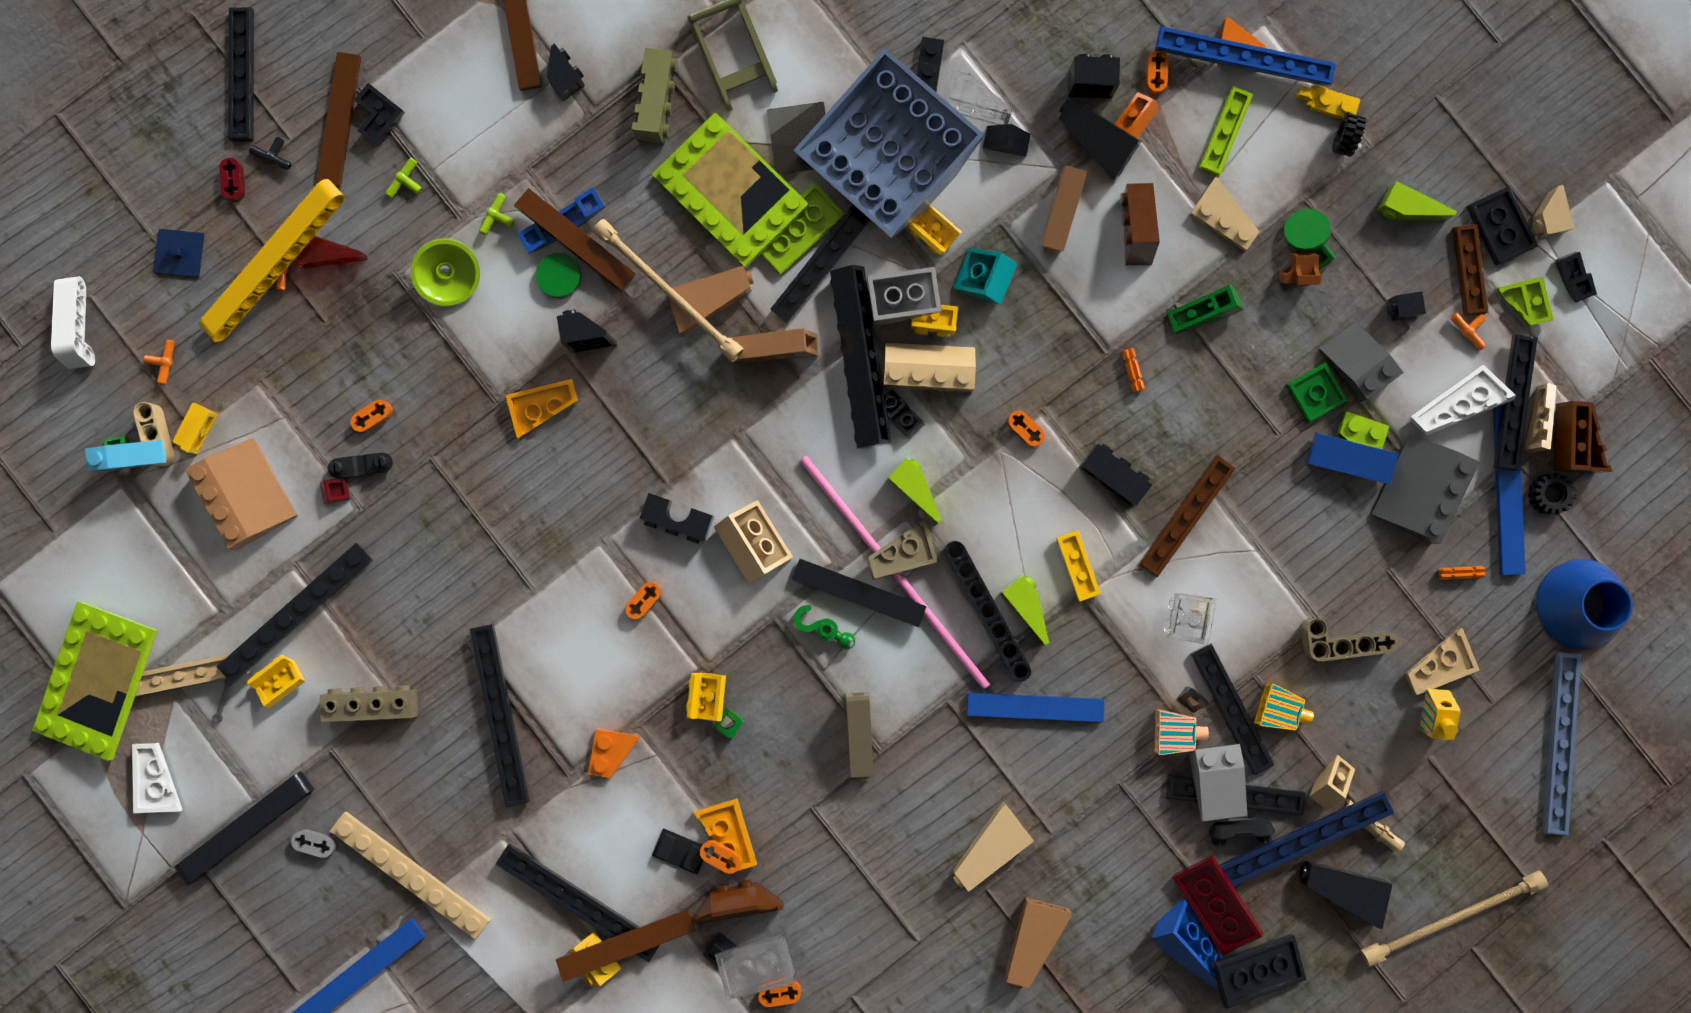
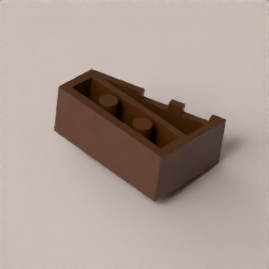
(1139, 223)
(1578, 439)

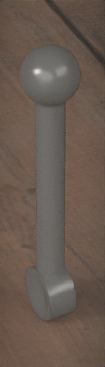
(218, 717)

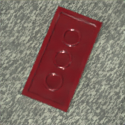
(1217, 905)

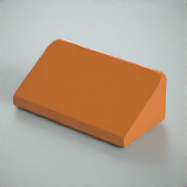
(1137, 114)

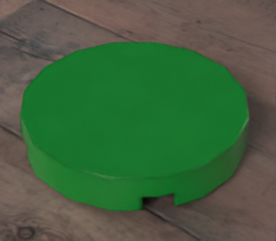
(1307, 230)
(558, 275)

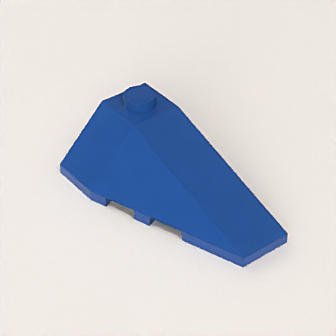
(1184, 940)

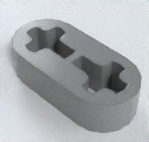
(314, 838)

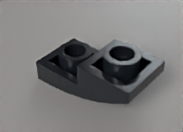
(902, 415)

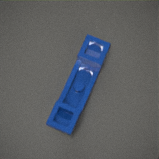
(578, 212)

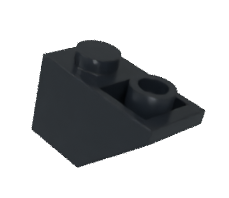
(561, 75)

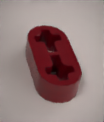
(236, 178)

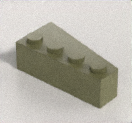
(655, 96)

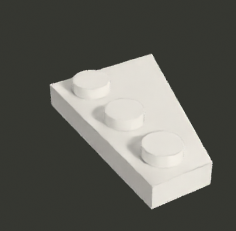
(152, 781)

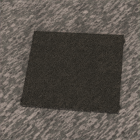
(787, 129)

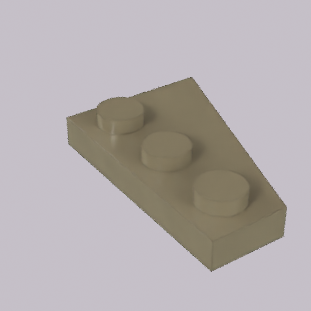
(905, 553)

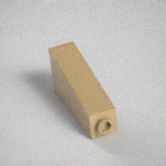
(992, 848)

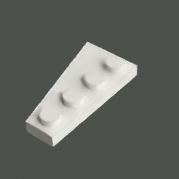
(1464, 400)

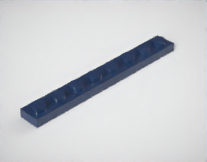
(1307, 838)

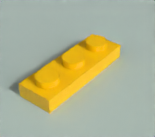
(1078, 565)

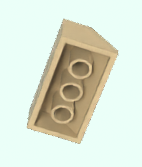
(929, 367)

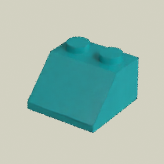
(985, 275)

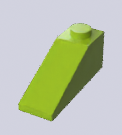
(1408, 204)
(912, 483)
(1026, 603)

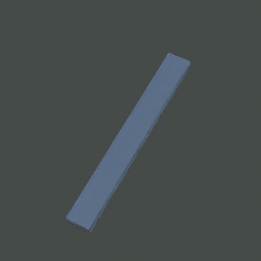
(1561, 743)

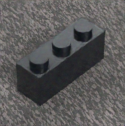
(1116, 474)

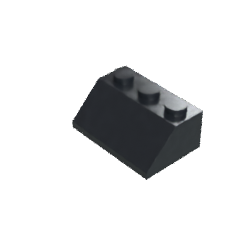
(581, 333)

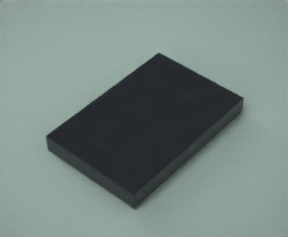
(1502, 226)

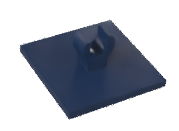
(179, 253)

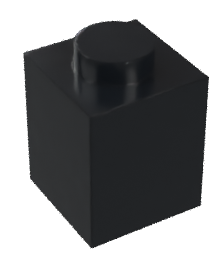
(1406, 306)

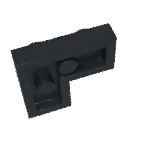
(383, 114)

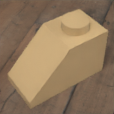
(1553, 215)
(1332, 783)

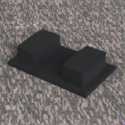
(679, 851)

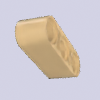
(157, 422)

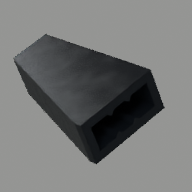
(1103, 139)
(1353, 891)

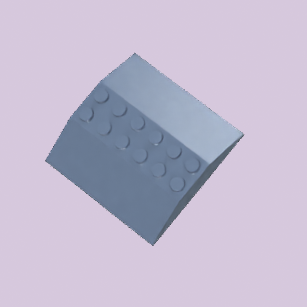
(890, 144)

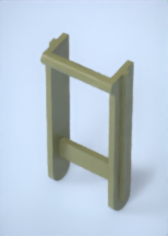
(742, 76)

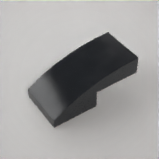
(1574, 276)

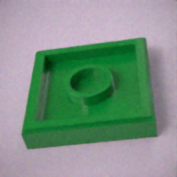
(1316, 392)

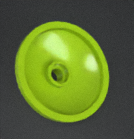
(450, 286)

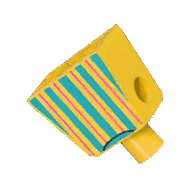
(1281, 709)
(1438, 719)

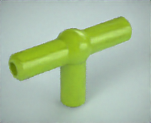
(402, 178)
(493, 214)

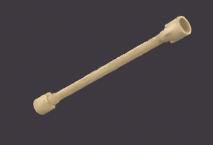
(728, 346)
(1531, 883)

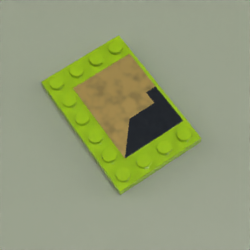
(730, 190)
(94, 680)

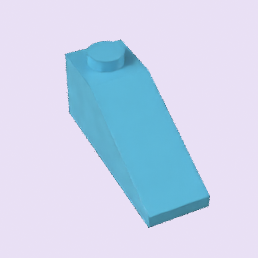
(125, 456)

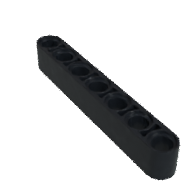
(996, 617)
(244, 828)

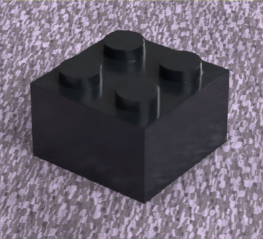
(1094, 76)

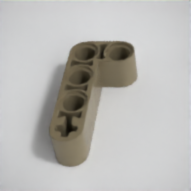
(1350, 642)

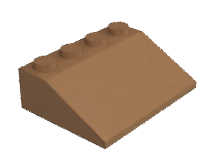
(241, 493)

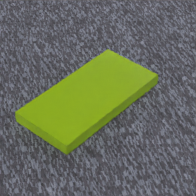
(804, 231)

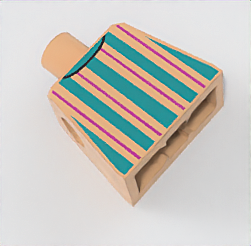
(1176, 732)

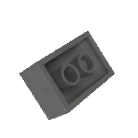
(1360, 362)

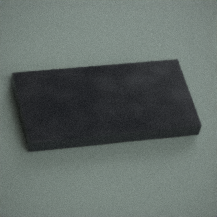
(1258, 971)

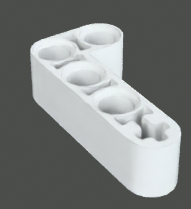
(69, 324)

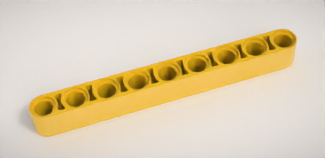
(272, 260)

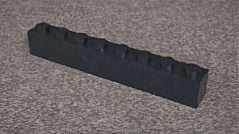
(860, 357)

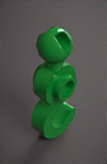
(825, 629)

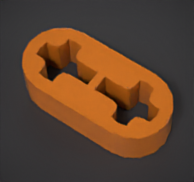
(1162, 72)
(374, 420)
(1022, 433)
(647, 604)
(717, 861)
(781, 999)

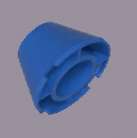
(1562, 604)

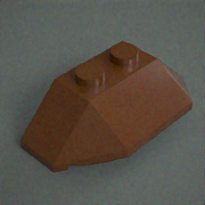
(737, 901)

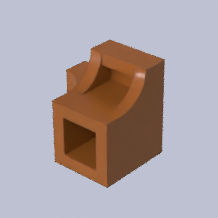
(1301, 270)

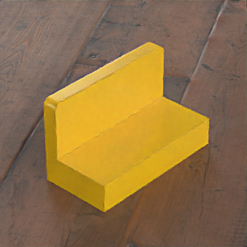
(194, 428)

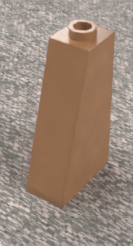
(1063, 208)
(710, 296)
(778, 345)
(1034, 939)

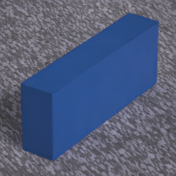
(1352, 458)

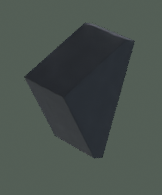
(1007, 139)

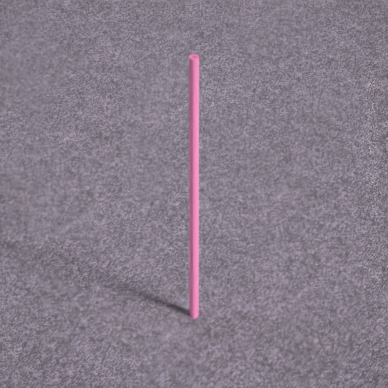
(899, 578)

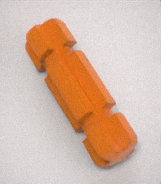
(1133, 370)
(1461, 572)

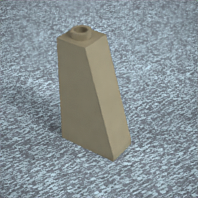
(859, 735)

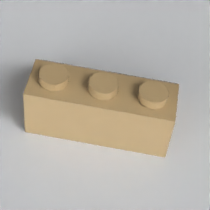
(753, 541)

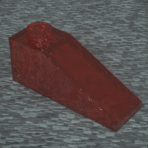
(324, 253)

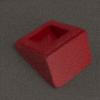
(334, 490)

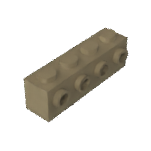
(368, 704)

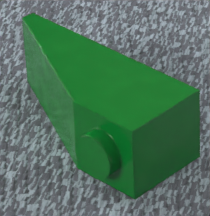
(1206, 309)

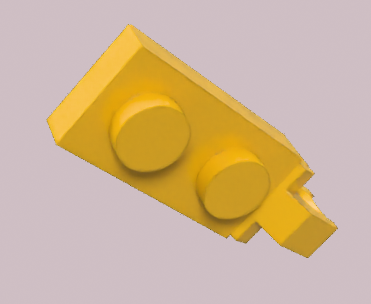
(1327, 101)

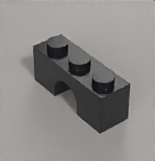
(657, 512)

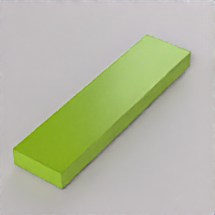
(1225, 131)

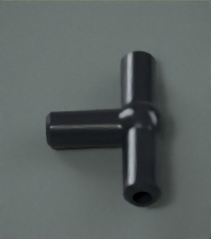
(271, 156)

